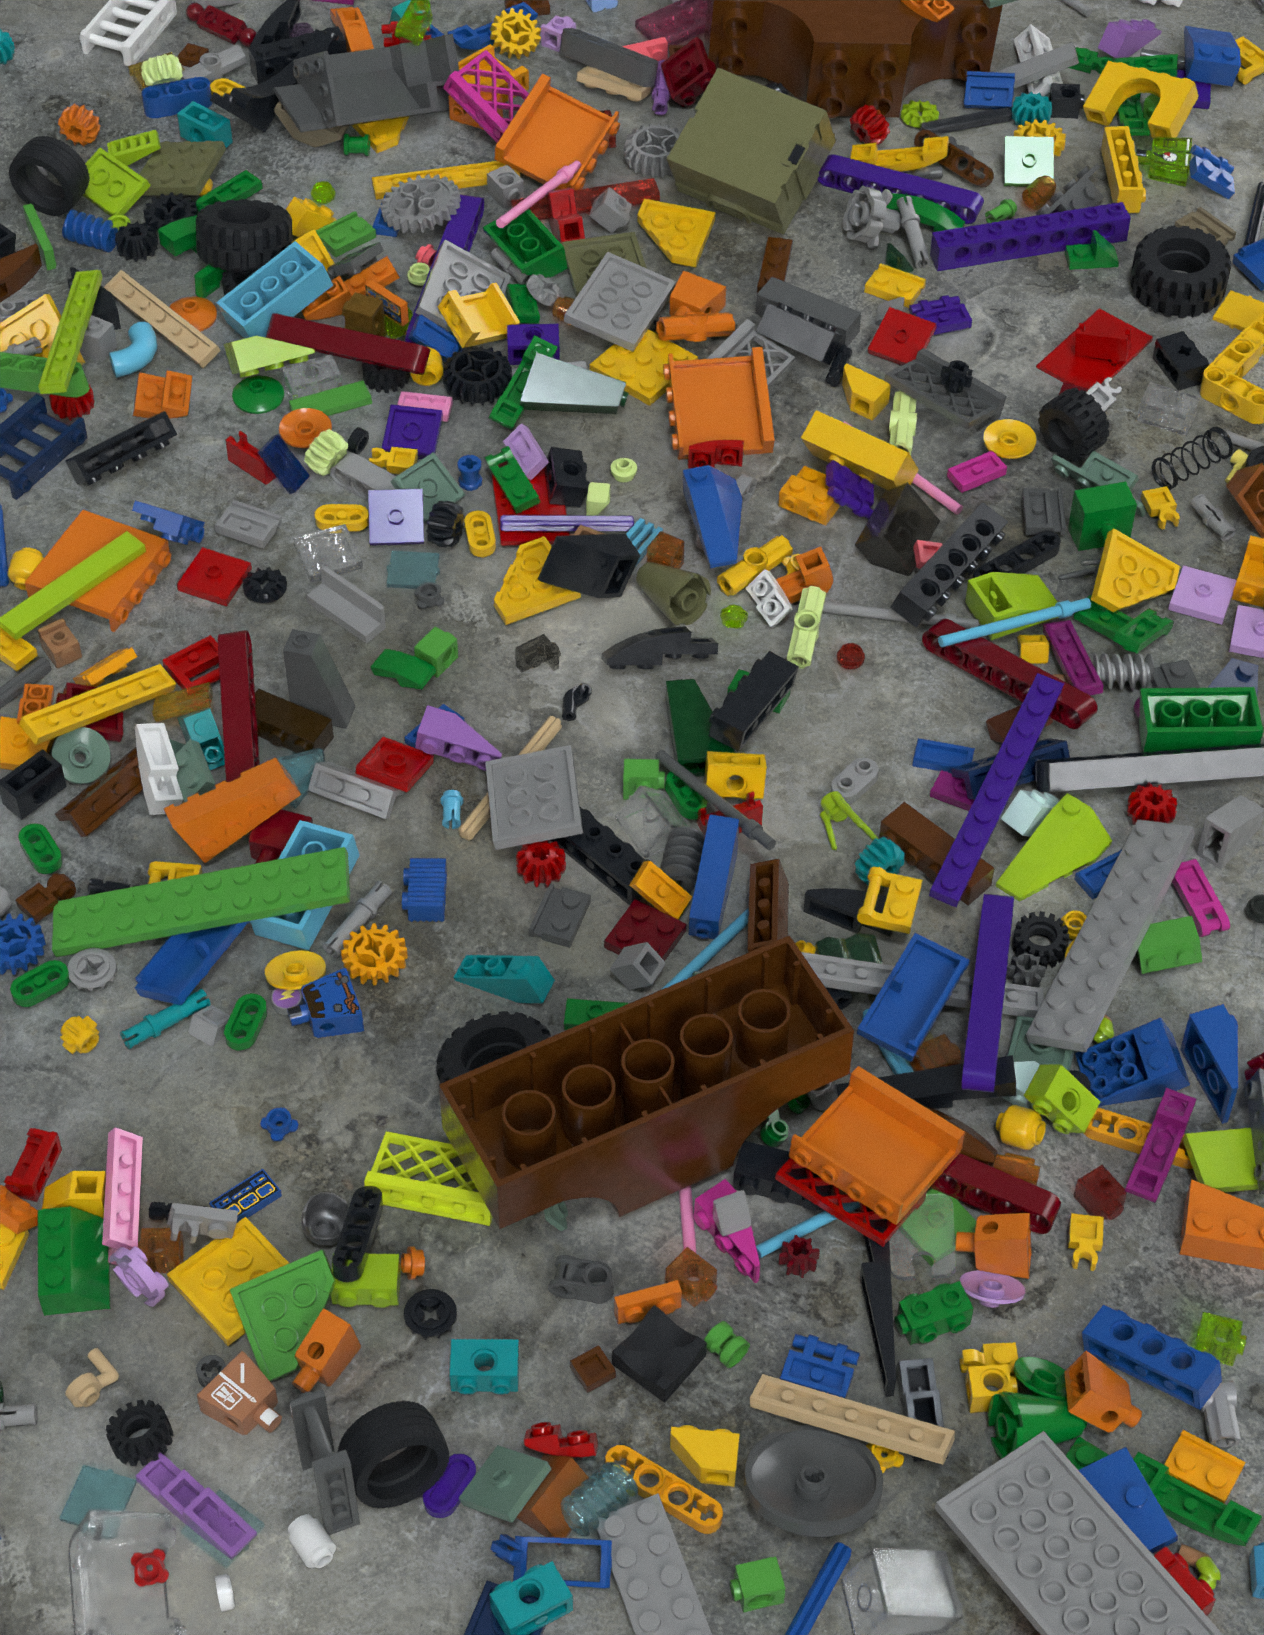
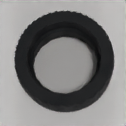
(61, 162)
(409, 1472)

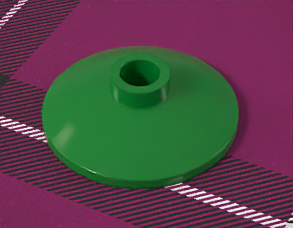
(258, 394)
(1041, 1377)

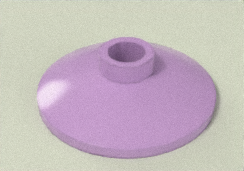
(992, 1288)

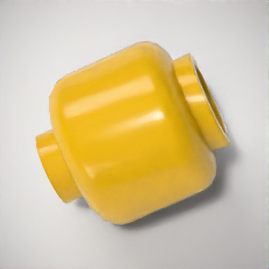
(433, 370)
(22, 565)
(1020, 1127)

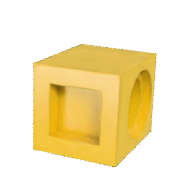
(981, 1376)

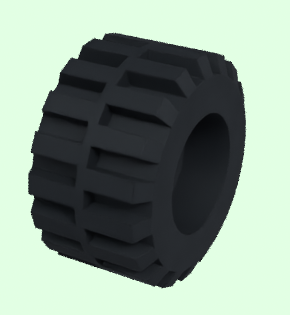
(1073, 425)

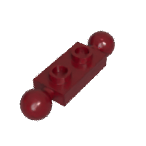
(220, 24)

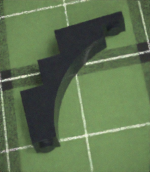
(258, 102)

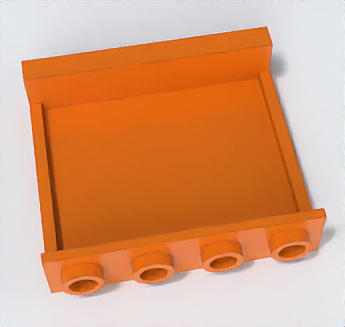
(553, 133)
(720, 402)
(119, 592)
(878, 1146)

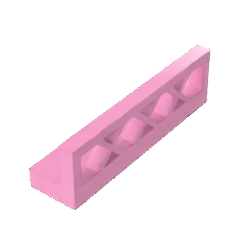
(122, 1191)

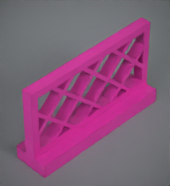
(469, 97)

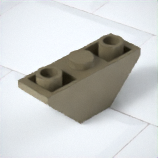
(313, 138)

